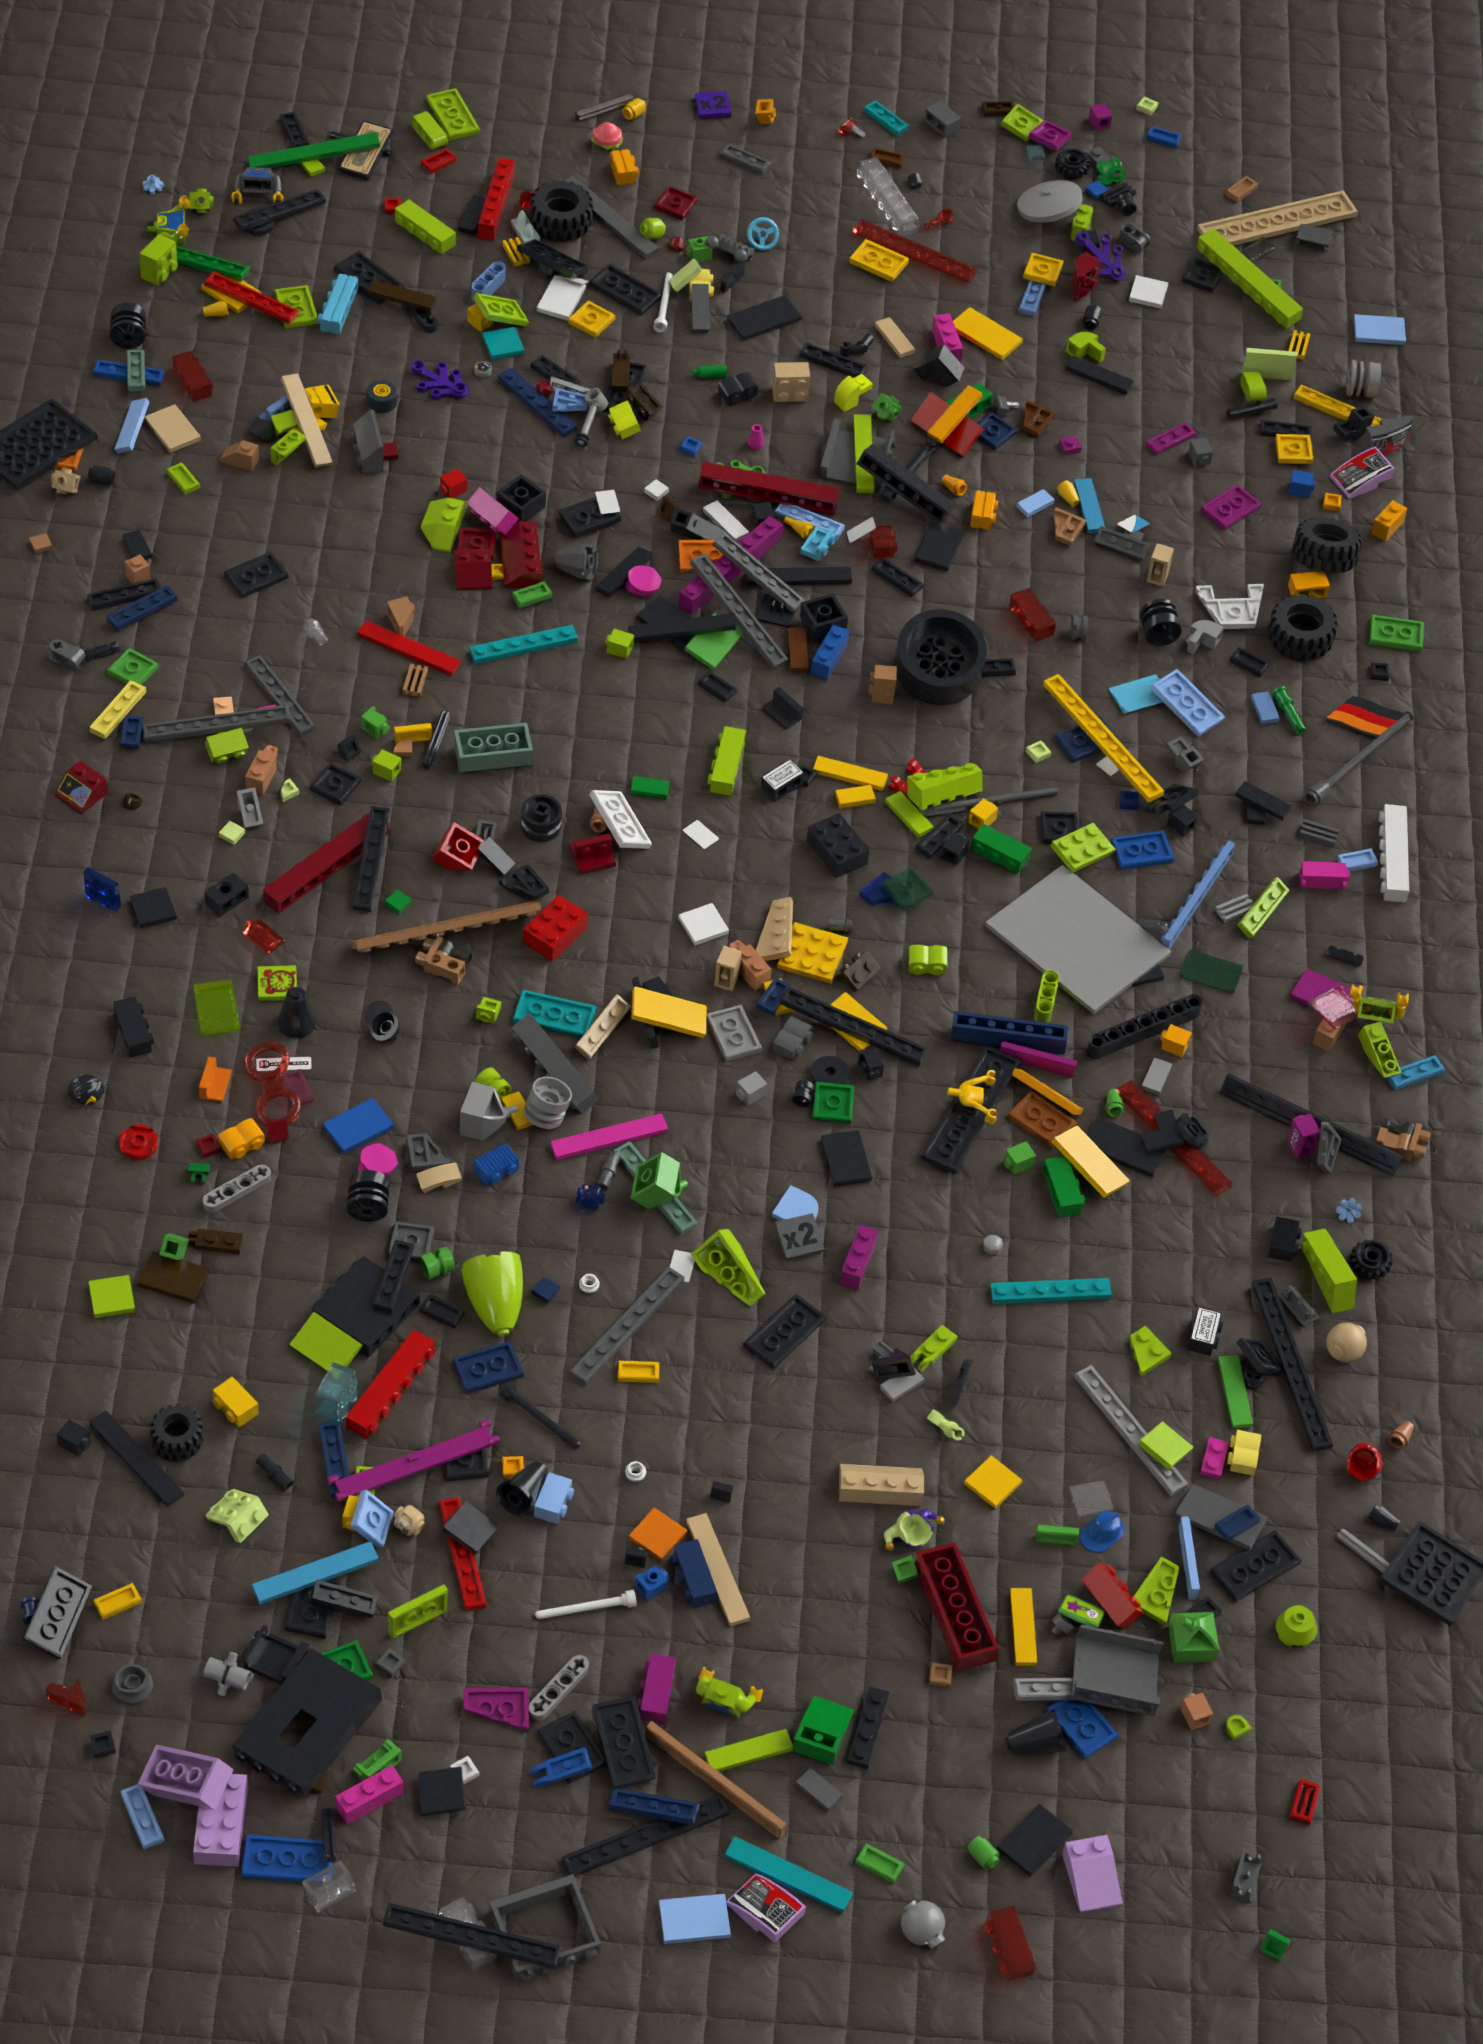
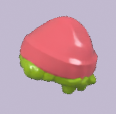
(607, 136)

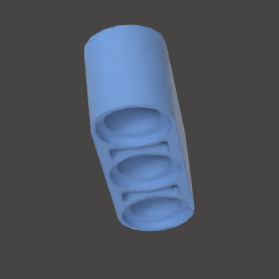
(489, 280)

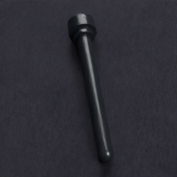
(510, 1393)

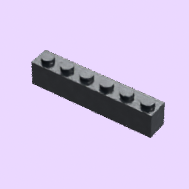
(905, 484)

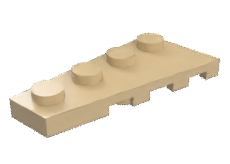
(777, 932)

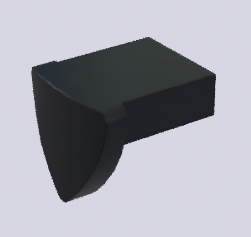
(262, 429)

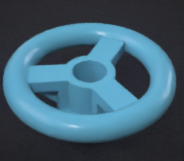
(762, 247)

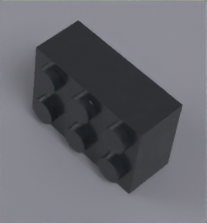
(837, 845)

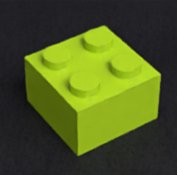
(158, 259)

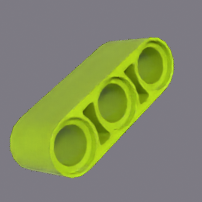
(429, 130)
(1253, 386)
(1046, 996)

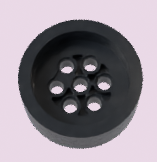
(956, 636)

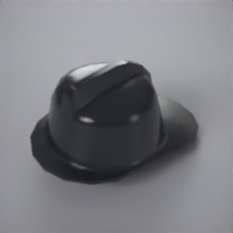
(382, 1021)

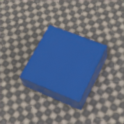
(1096, 189)
(690, 446)

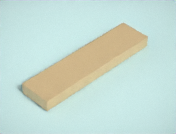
(602, 1027)

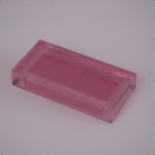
(296, 1082)

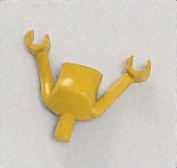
(973, 1096)

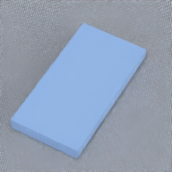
(1187, 702)

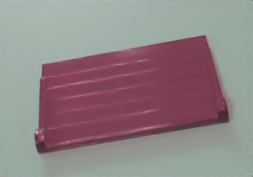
(1334, 1007)

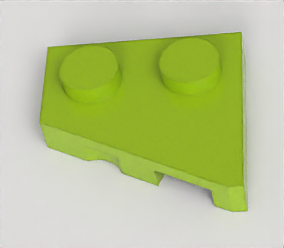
(1148, 1350)

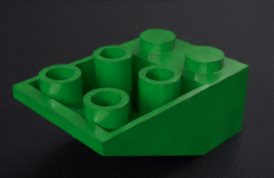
(822, 1730)

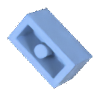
(553, 1498)

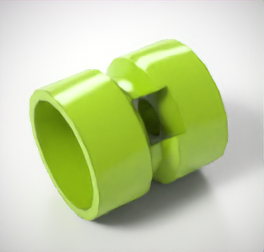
(492, 1078)

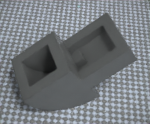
(1185, 756)

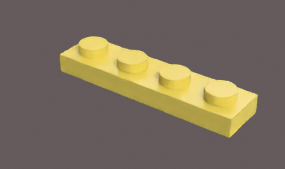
(117, 709)

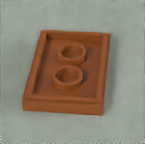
(1040, 1118)

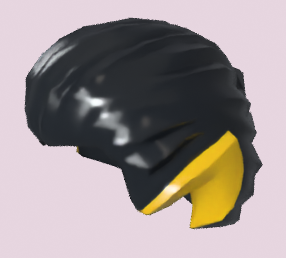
(86, 1089)

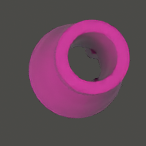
(756, 438)

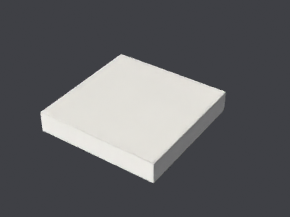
(1148, 292)
(703, 924)

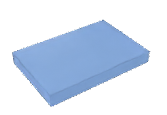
(1379, 329)
(694, 1918)

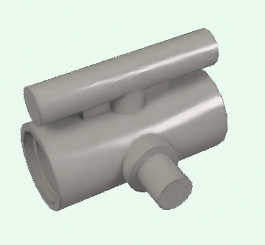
(227, 1673)

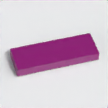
(1170, 438)

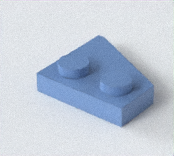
(569, 401)

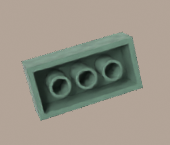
(493, 747)

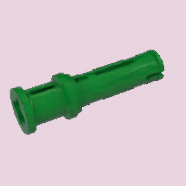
(1286, 704)

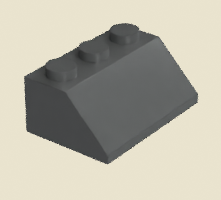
(367, 443)

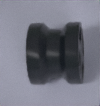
(1256, 1380)

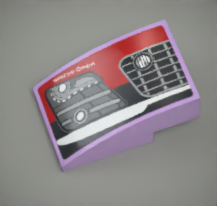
(1362, 473)
(766, 1907)

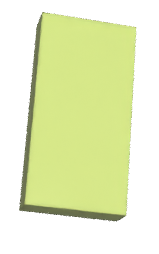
(685, 275)

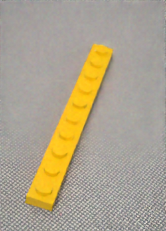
(1103, 738)

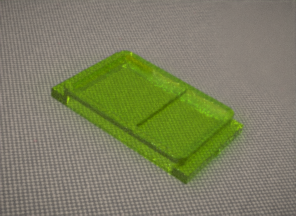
(216, 1007)

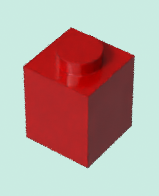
(453, 483)

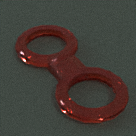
(272, 1081)

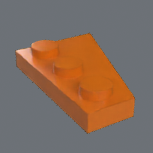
(693, 548)

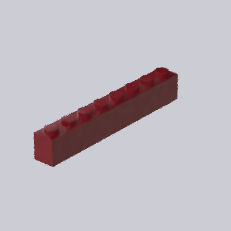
(768, 487)
(317, 867)

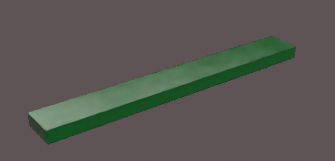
(315, 151)

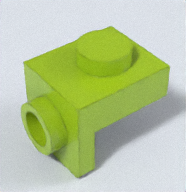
(488, 1010)

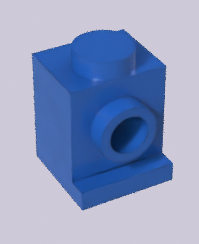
(647, 1586)

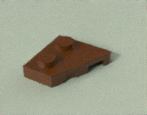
(1036, 418)

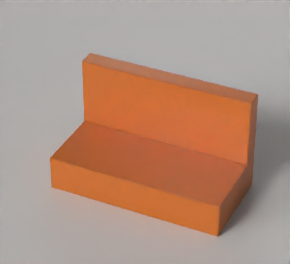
(214, 1081)

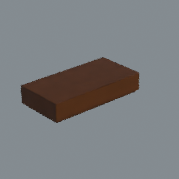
(888, 157)

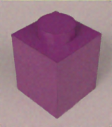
(1100, 117)

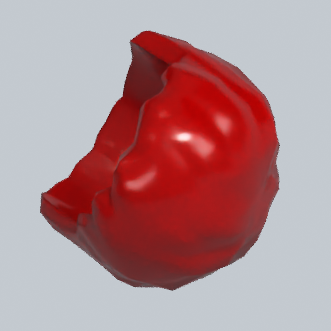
(1364, 1462)

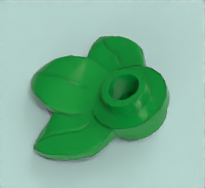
(1108, 171)

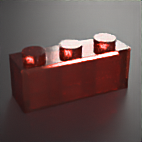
(192, 376)
(1032, 614)
(1010, 1943)

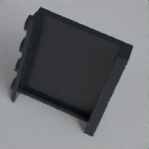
(350, 1306)

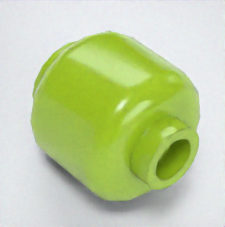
(652, 228)

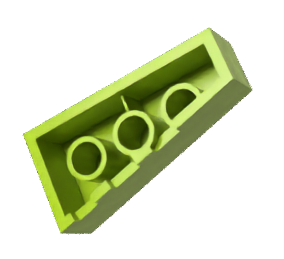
(1330, 1270)

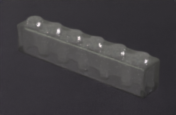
(888, 196)

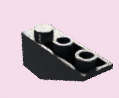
(693, 526)

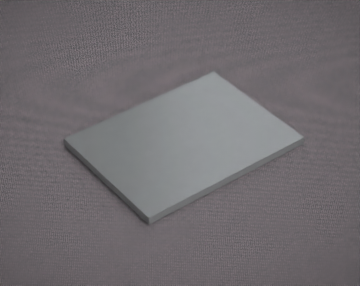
(1080, 936)

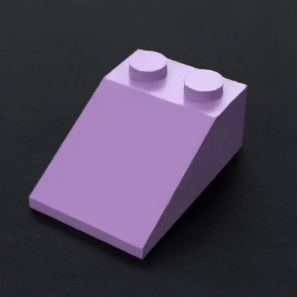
(1092, 1873)

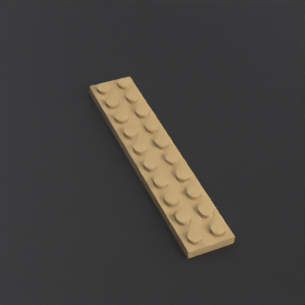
(1283, 218)

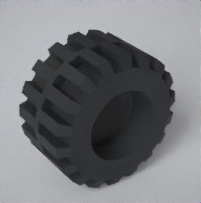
(176, 1446)

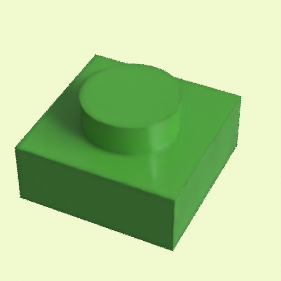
(905, 1569)

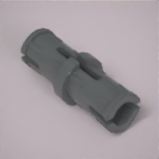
(609, 1170)

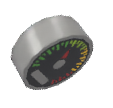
(482, 369)

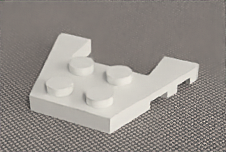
(1234, 612)

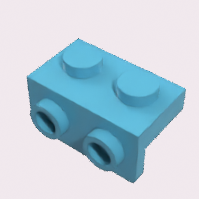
(818, 543)

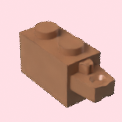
(262, 770)
(752, 966)

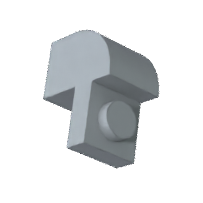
(1204, 633)

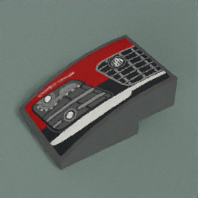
(1389, 435)

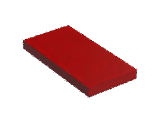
(960, 438)

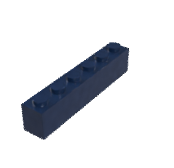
(995, 1030)

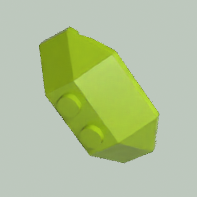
(443, 522)

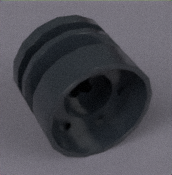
(128, 325)
(1160, 622)
(368, 1195)

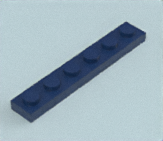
(537, 402)

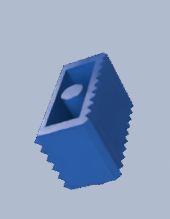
(496, 1164)

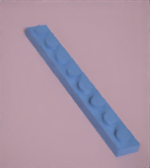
(1200, 891)

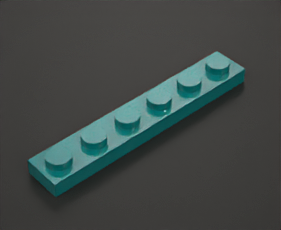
(523, 644)
(1050, 1291)

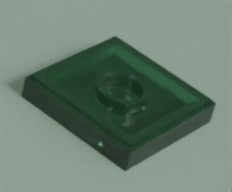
(907, 889)

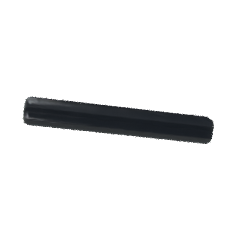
(436, 739)

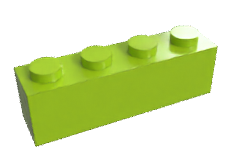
(425, 226)
(727, 761)

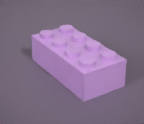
(185, 1777)
(220, 1830)

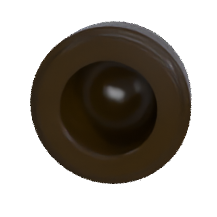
(132, 801)

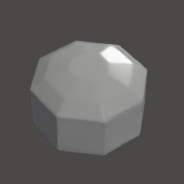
(992, 1244)

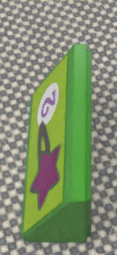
(1082, 1611)

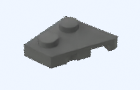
(1328, 1147)
(424, 1152)

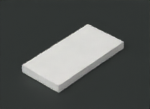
(620, 819)

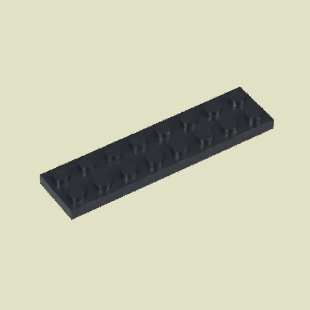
(963, 1124)

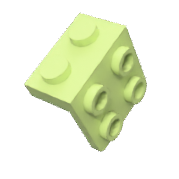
(238, 1512)

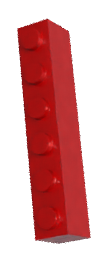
(496, 199)
(390, 1384)

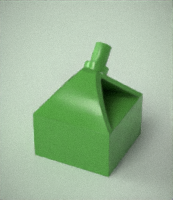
(657, 1181)
(1193, 1637)

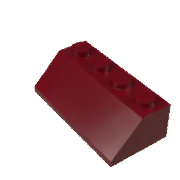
(521, 555)

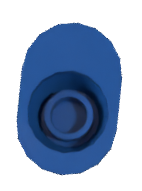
(1102, 1531)

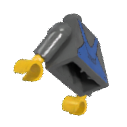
(257, 181)

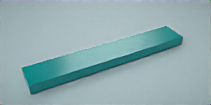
(788, 1874)

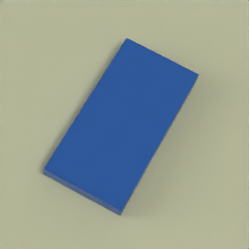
(282, 1858)

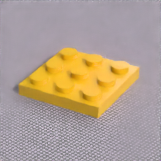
(814, 953)

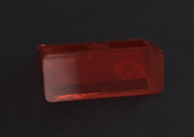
(263, 936)

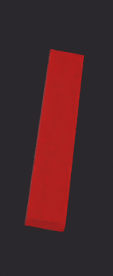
(251, 298)
(409, 648)
(464, 1562)

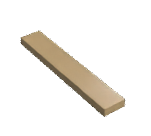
(306, 420)
(723, 1579)

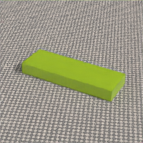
(909, 814)

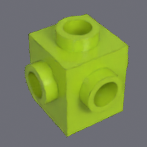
(194, 201)

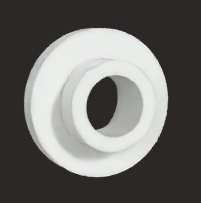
(589, 1279)
(638, 1467)

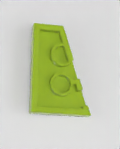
(1158, 1590)

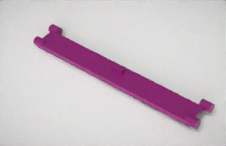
(414, 1462)

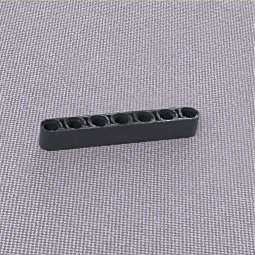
(1144, 1026)

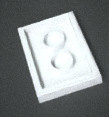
(561, 298)

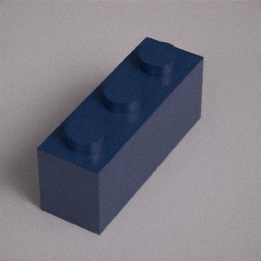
(694, 1574)

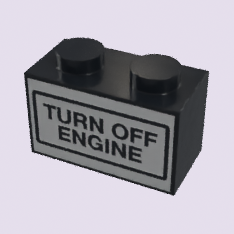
(782, 780)
(1204, 1331)

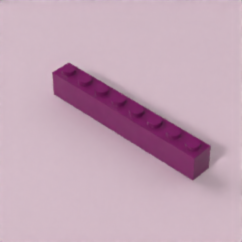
(756, 543)

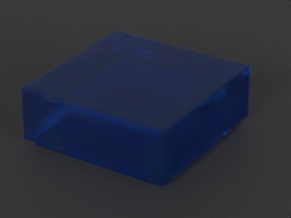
(1129, 800)

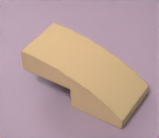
(440, 1175)

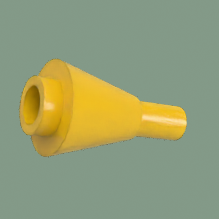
(803, 528)

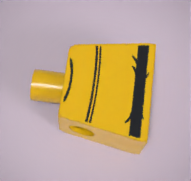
(322, 401)

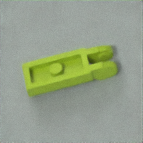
(934, 1347)

